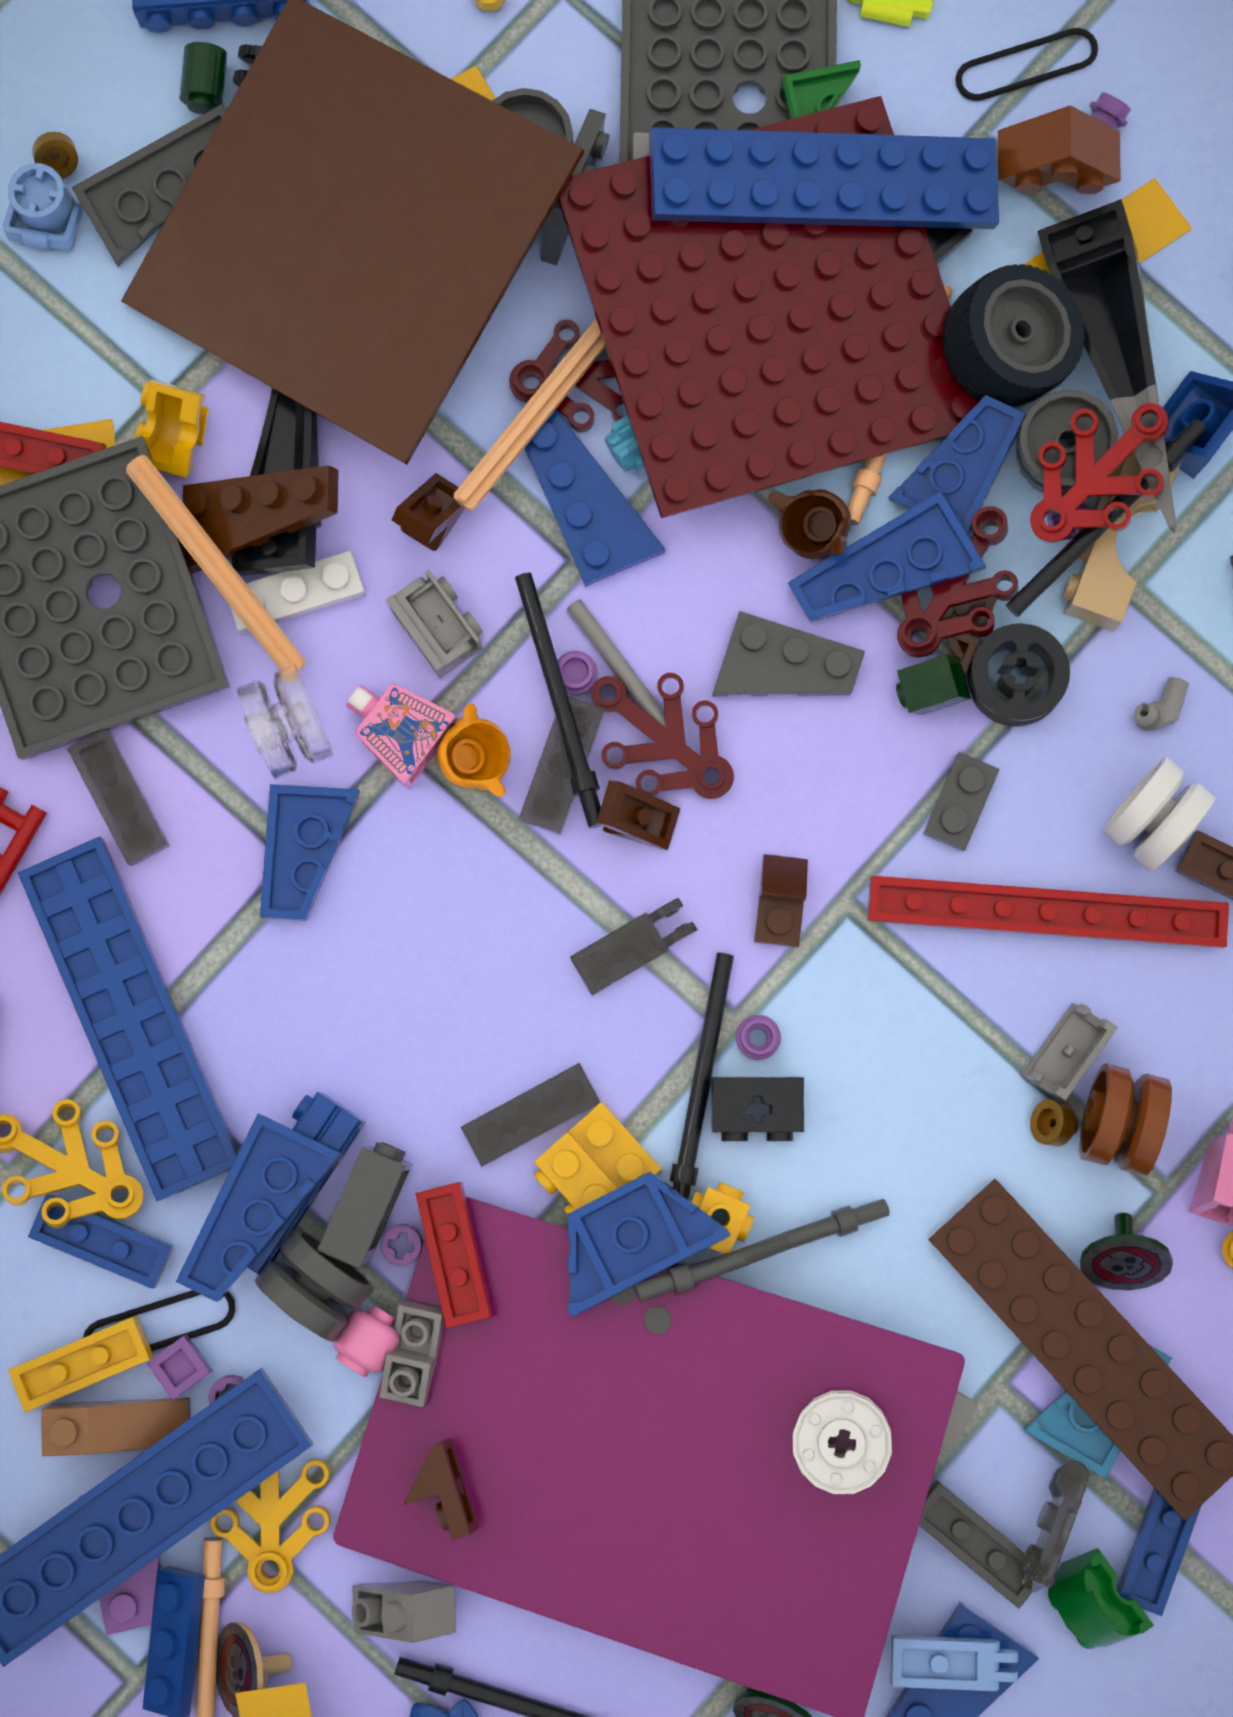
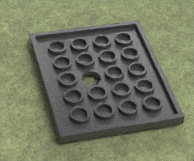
(694, 54)
(81, 665)

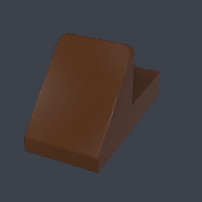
(429, 512)
(637, 815)
(781, 900)
(443, 1476)

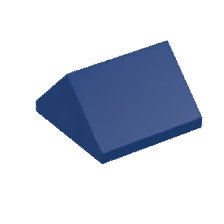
(1211, 403)

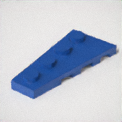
(962, 1703)

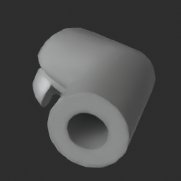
(1163, 711)

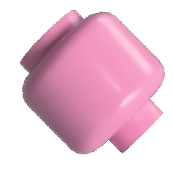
(367, 1340)

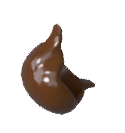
(813, 523)

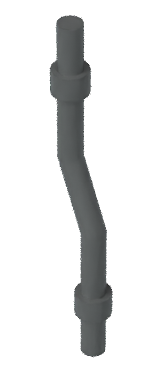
(683, 1277)

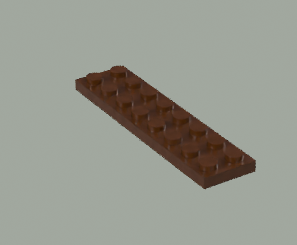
(1088, 1348)

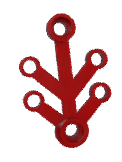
(1094, 478)

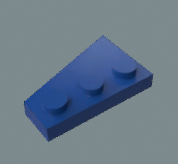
(965, 461)
(300, 846)

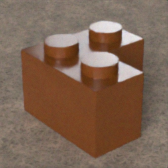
(1059, 148)

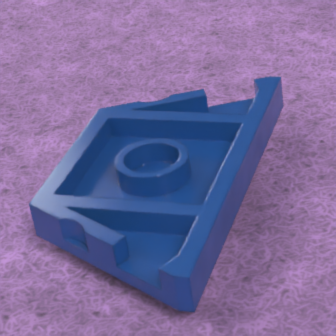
(632, 1238)

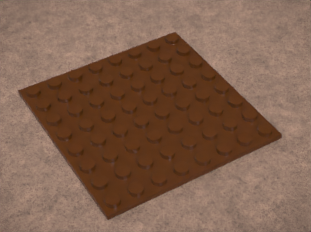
(351, 228)

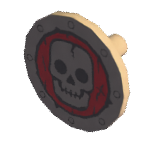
(241, 1664)

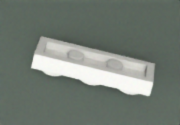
(307, 590)

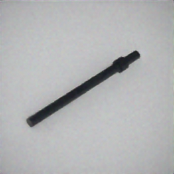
(1087, 536)
(583, 781)
(684, 1172)
(443, 1680)

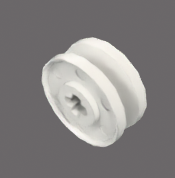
(860, 1464)

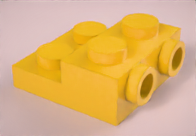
(593, 1160)

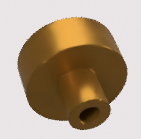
(57, 152)
(1053, 1123)

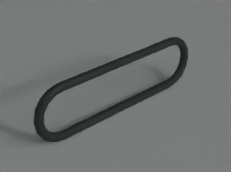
(1074, 31)
(231, 1305)

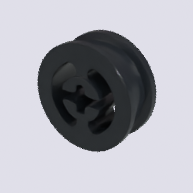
(1018, 640)

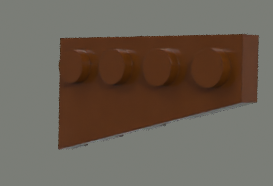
(260, 506)

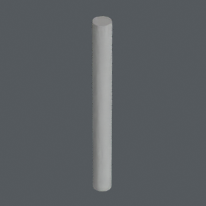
(616, 661)

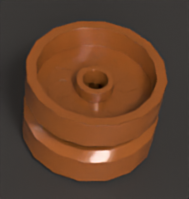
(1125, 1119)

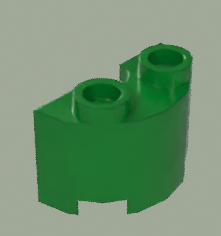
(1091, 1604)

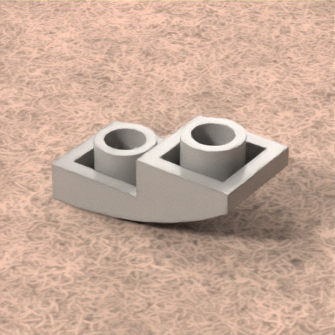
(412, 1364)

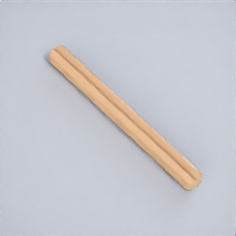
(530, 418)
(214, 563)

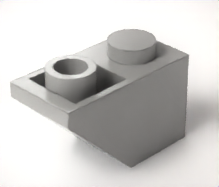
(404, 1610)

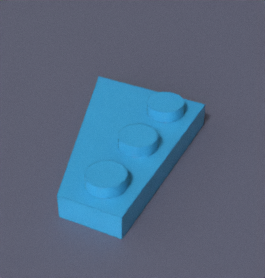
(1075, 1434)

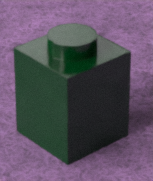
(932, 685)

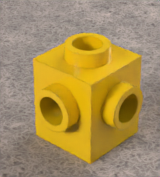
(737, 1220)

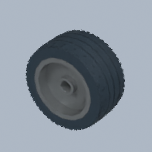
(1013, 335)

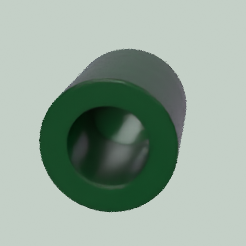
(203, 76)

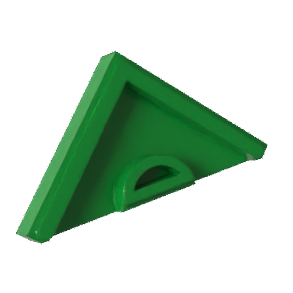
(817, 88)

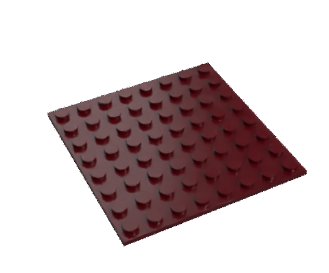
(762, 342)

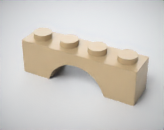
(1102, 585)

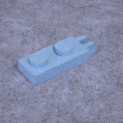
(950, 1663)

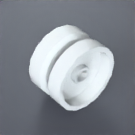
(1164, 818)

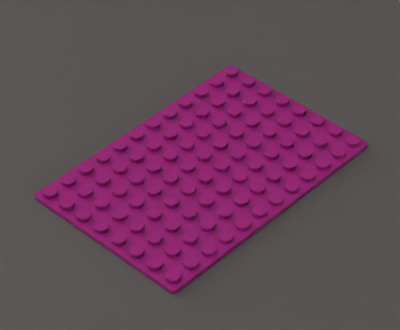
(657, 1473)

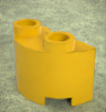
(173, 425)

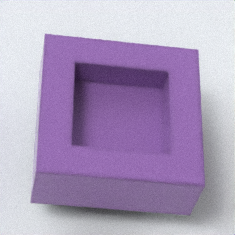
(179, 1367)

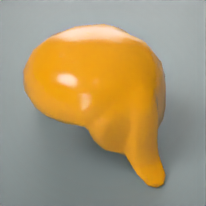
(474, 753)

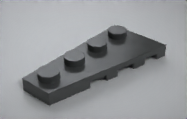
(139, 191)

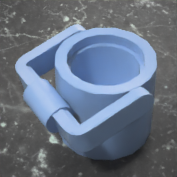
(44, 206)

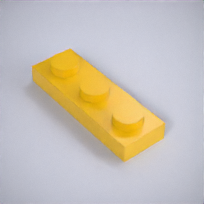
(81, 1363)

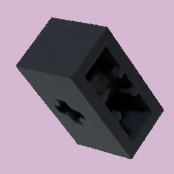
(782, 1095)

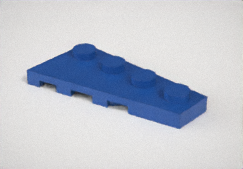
(589, 509)
(895, 559)
(257, 1197)

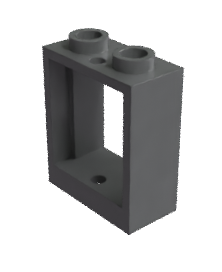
(365, 1204)

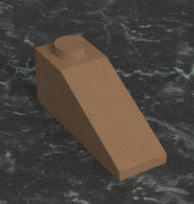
(109, 1425)

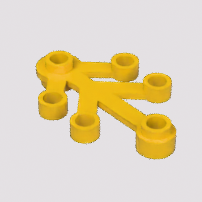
(72, 1170)
(269, 1513)

